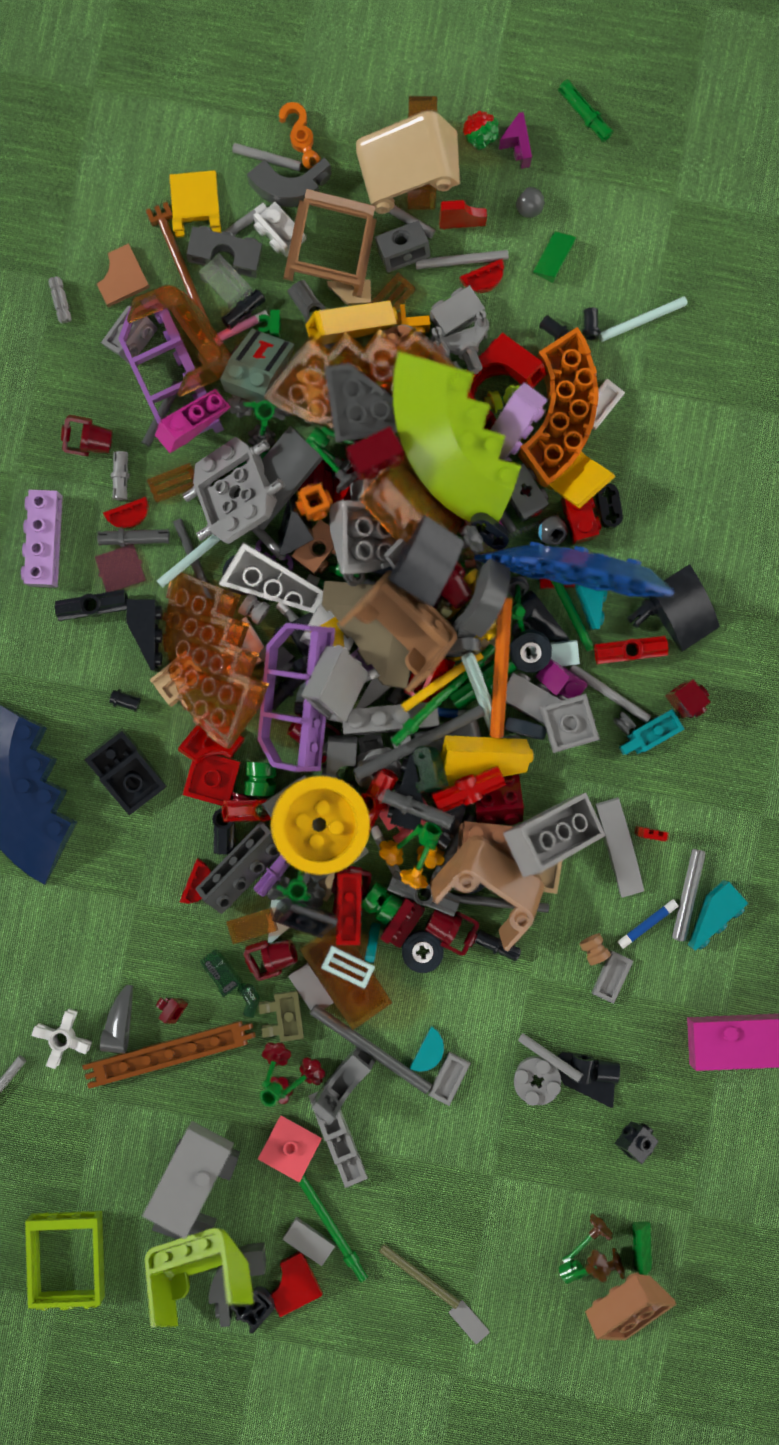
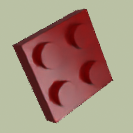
(212, 779)

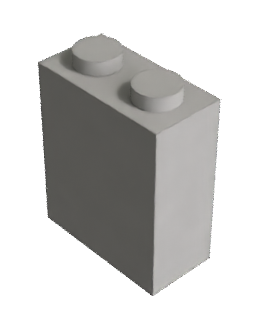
(335, 683)

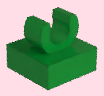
(273, 321)

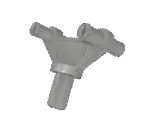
(466, 342)

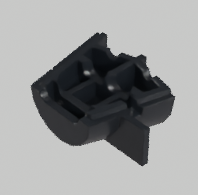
(257, 1312)

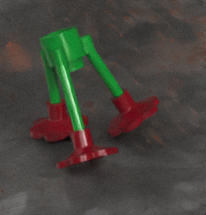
(277, 1088)

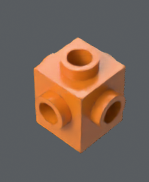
(314, 494)

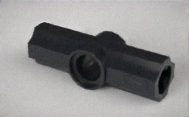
(78, 607)

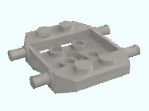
(226, 515)

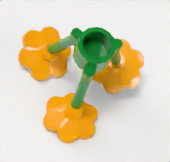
(427, 854)

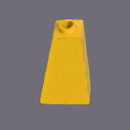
(355, 320)
(474, 755)

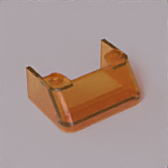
(211, 349)

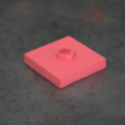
(289, 1148)

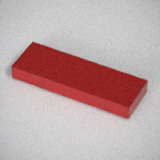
(348, 908)

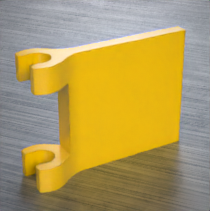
(194, 199)
(581, 480)

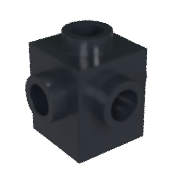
(636, 1141)

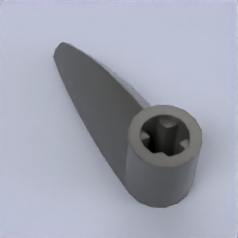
(117, 1027)

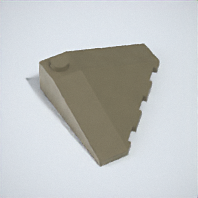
(374, 641)

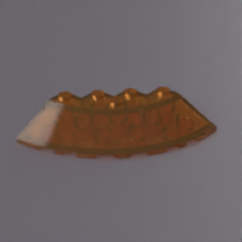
(303, 383)
(209, 658)

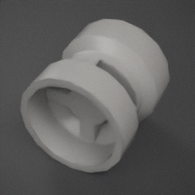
(254, 608)

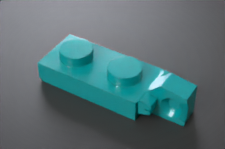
(652, 733)

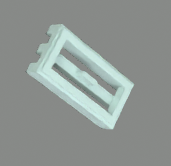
(332, 950)

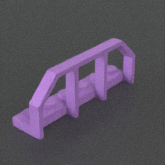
(181, 355)
(312, 721)

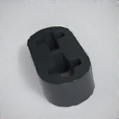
(615, 505)
(491, 529)

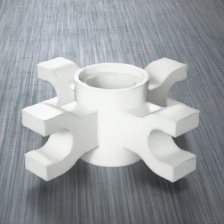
(50, 1034)

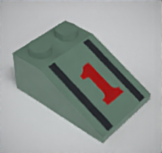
(256, 365)

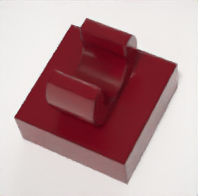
(171, 1009)

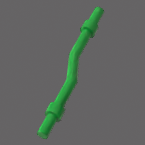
(412, 725)

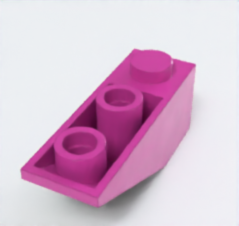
(190, 420)

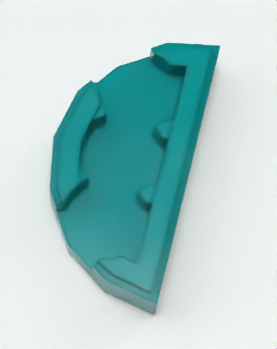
(372, 943)
(429, 1052)

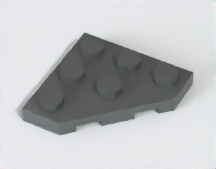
(357, 404)

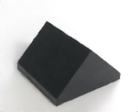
(294, 528)

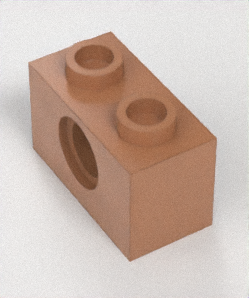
(307, 558)

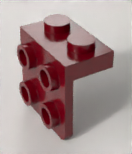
(502, 805)

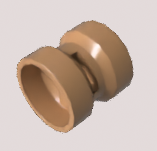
(595, 950)

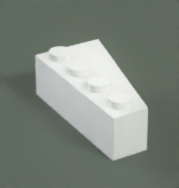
(266, 578)

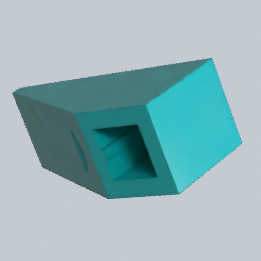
(592, 605)
(717, 909)

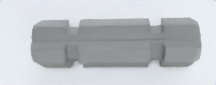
(59, 299)

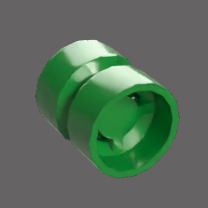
(260, 779)
(389, 905)

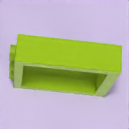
(64, 1299)

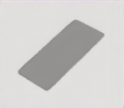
(469, 1322)

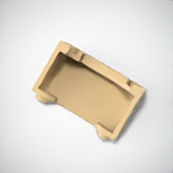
(408, 157)

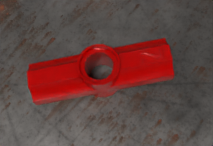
(645, 649)
(383, 779)
(469, 789)
(243, 810)

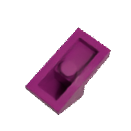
(517, 137)
(561, 680)

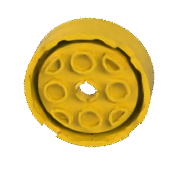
(344, 831)

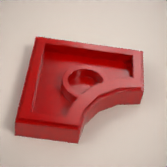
(460, 215)
(199, 745)
(297, 1285)

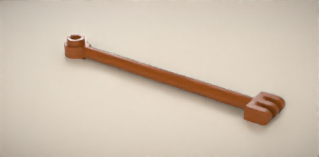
(162, 219)

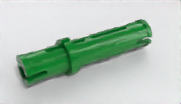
(590, 116)

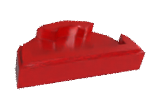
(484, 278)
(129, 514)
(198, 874)

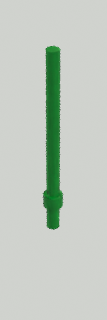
(350, 1257)

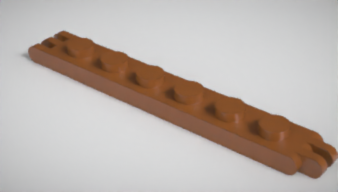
(168, 1053)

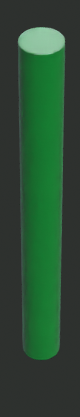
(573, 615)

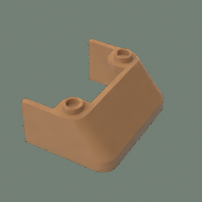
(410, 622)
(487, 864)

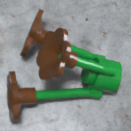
(597, 1262)

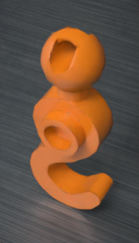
(301, 135)

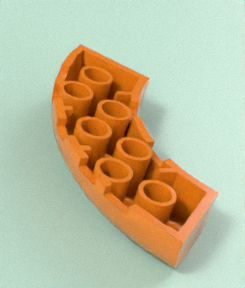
(570, 410)

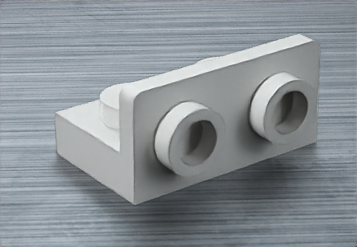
(277, 227)

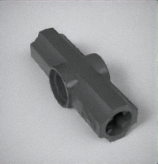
(306, 301)
(448, 903)

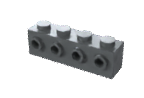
(239, 869)

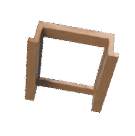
(339, 205)

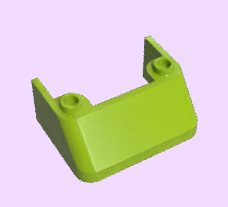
(173, 1262)

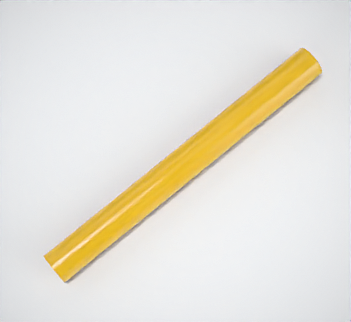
(436, 685)

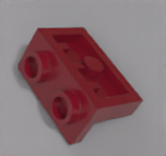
(402, 923)

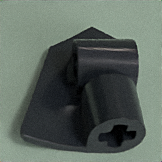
(597, 1079)

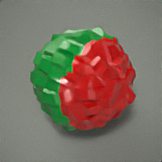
(481, 129)

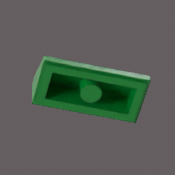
(554, 256)
(642, 1247)

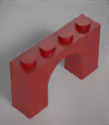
(509, 359)

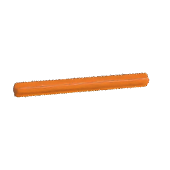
(500, 674)

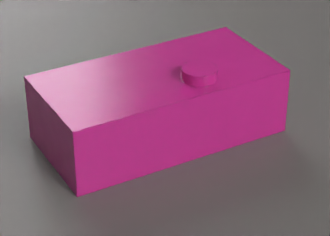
(733, 1042)

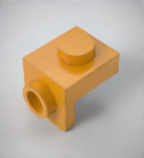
(422, 323)

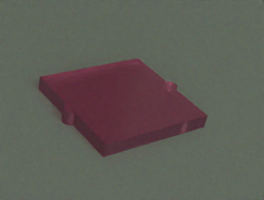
(120, 568)

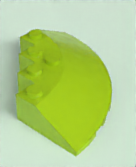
(447, 438)

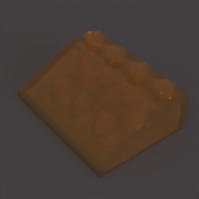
(402, 500)

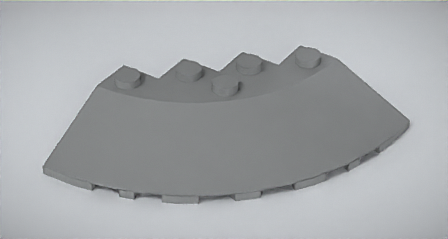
(357, 534)

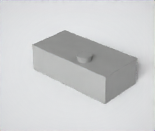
(554, 835)
(188, 1179)

